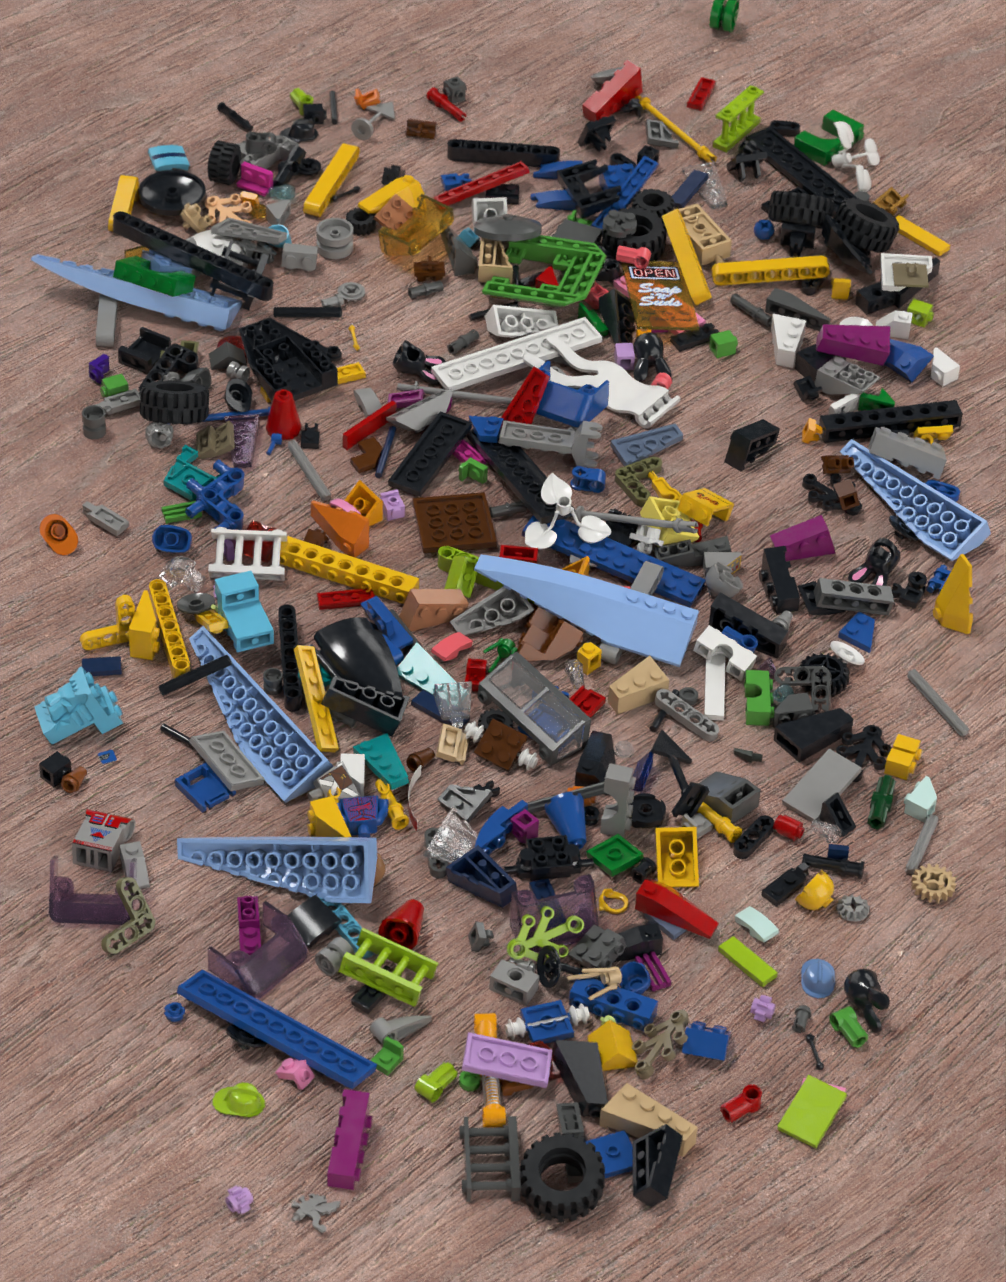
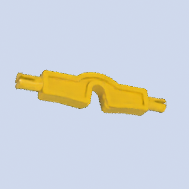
(663, 488)

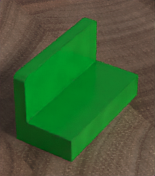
(593, 318)

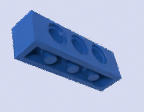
(619, 1003)

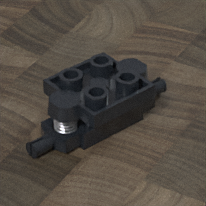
(549, 859)

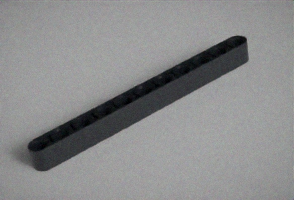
(193, 256)

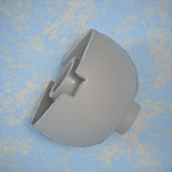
(721, 580)

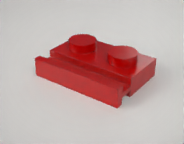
(588, 700)

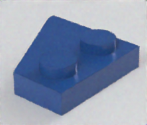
(487, 428)
(859, 631)

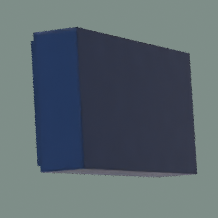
(102, 666)

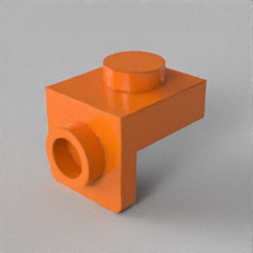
(368, 99)

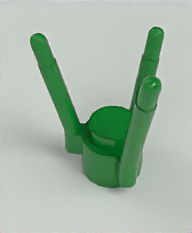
(505, 649)

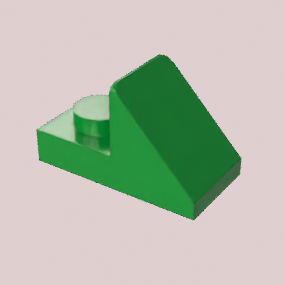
(871, 402)

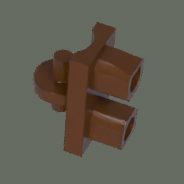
(421, 129)
(429, 269)
(837, 464)

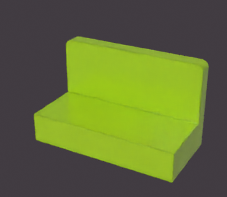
(462, 575)

